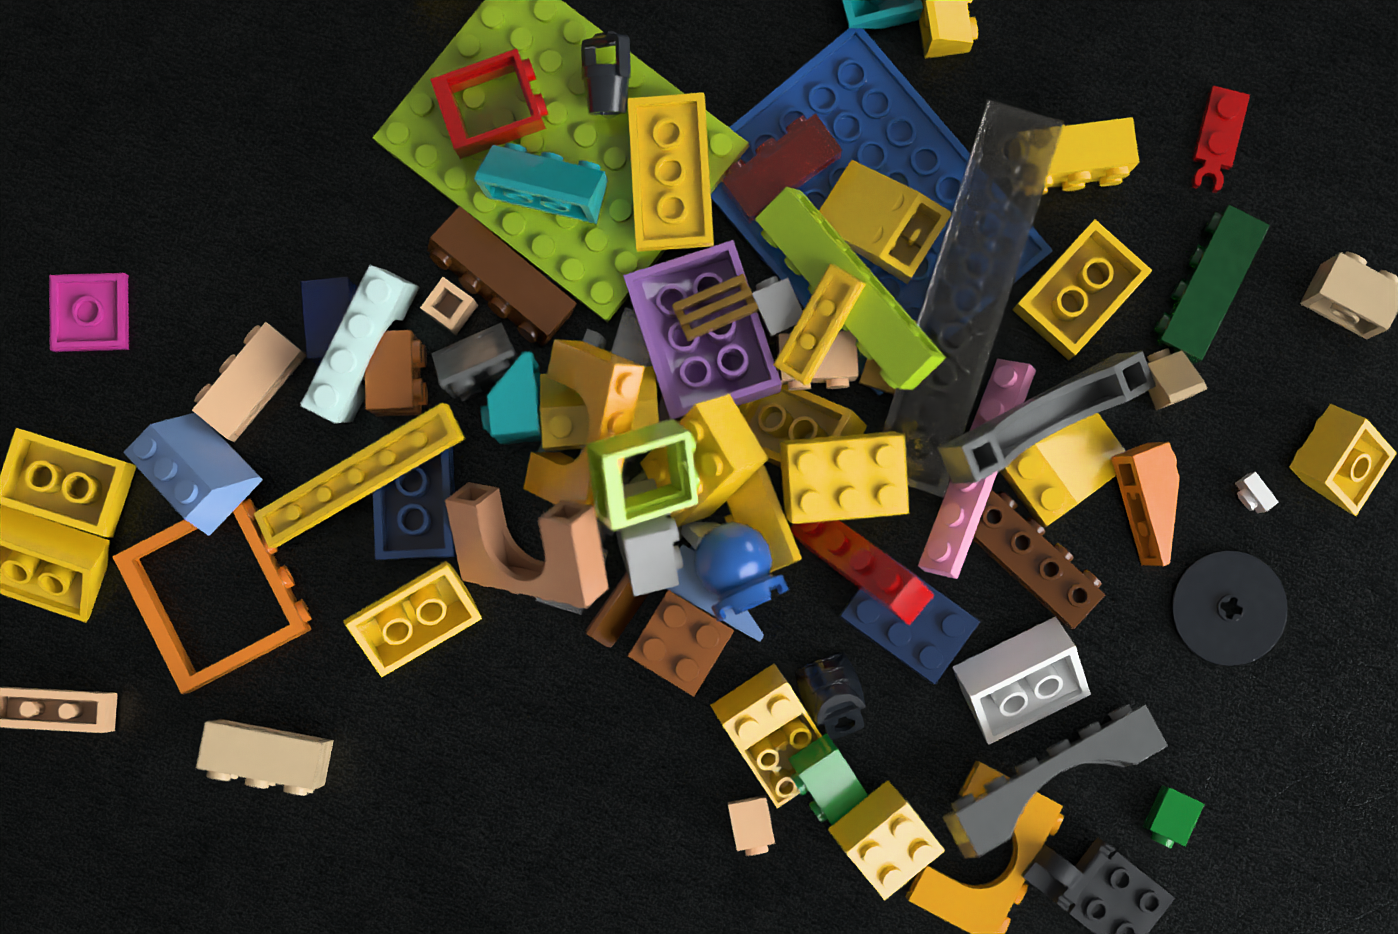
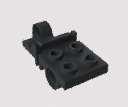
(1101, 890)

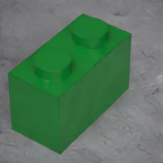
(828, 779)

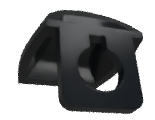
(832, 692)

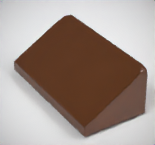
(615, 613)

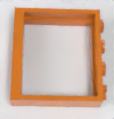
(161, 626)

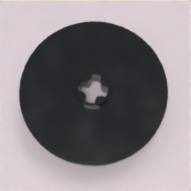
(1255, 593)

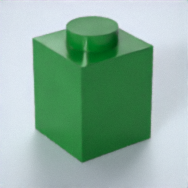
(1172, 817)

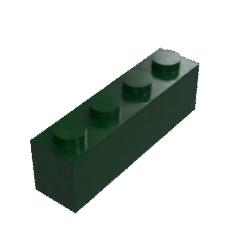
(1211, 283)

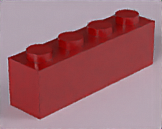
(865, 566)

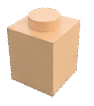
(449, 306)
(751, 825)

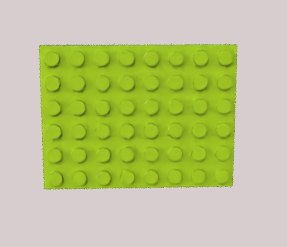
(574, 253)

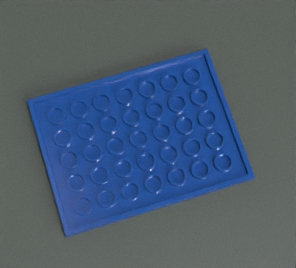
(876, 123)

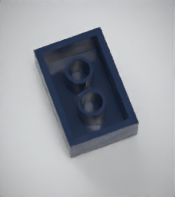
(413, 513)
(922, 646)

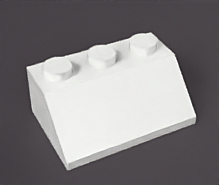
(1022, 680)

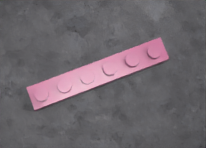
(966, 501)

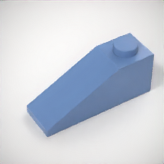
(693, 591)

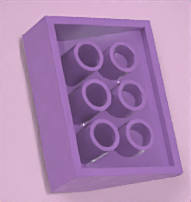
(715, 364)

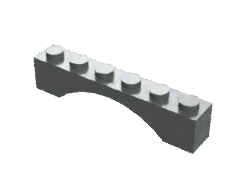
(1009, 434)
(991, 817)

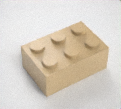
(264, 756)

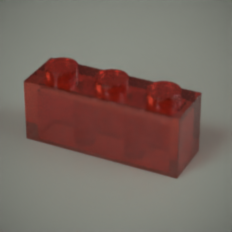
(781, 164)

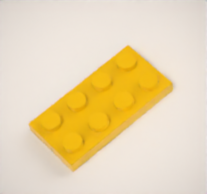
(670, 172)

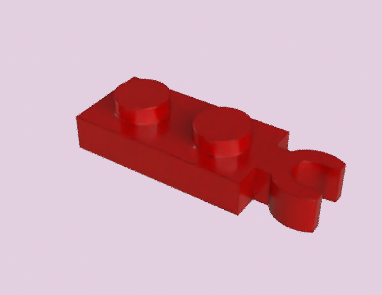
(1219, 134)

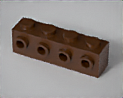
(500, 277)
(1035, 563)

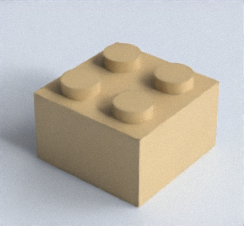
(1354, 295)

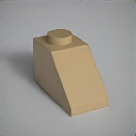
(1173, 377)

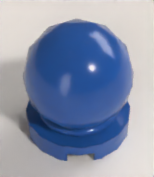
(736, 567)

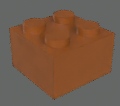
(394, 376)
(681, 643)

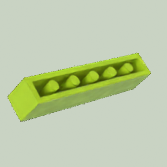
(876, 318)

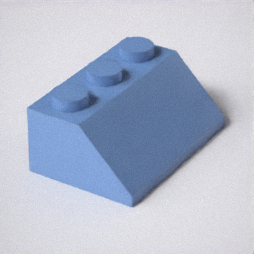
(193, 469)

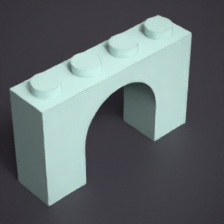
(337, 386)

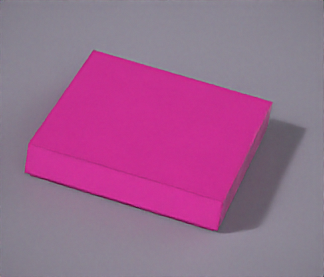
(89, 312)

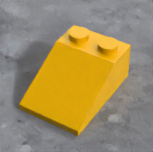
(795, 417)
(1063, 468)

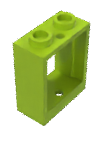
(606, 477)

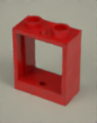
(476, 74)

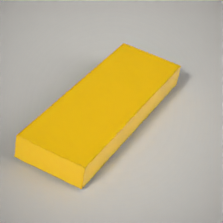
(819, 324)

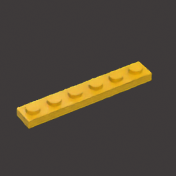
(359, 475)

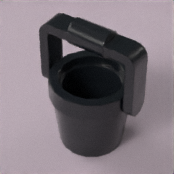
(606, 83)

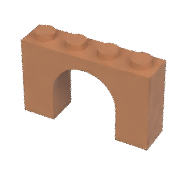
(491, 557)

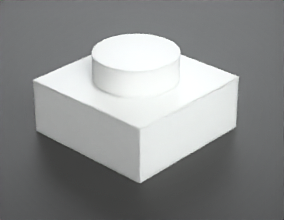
(1255, 493)

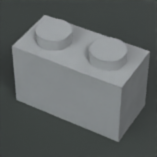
(777, 307)

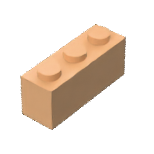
(248, 381)
(57, 709)

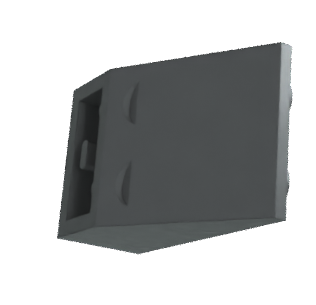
(474, 362)

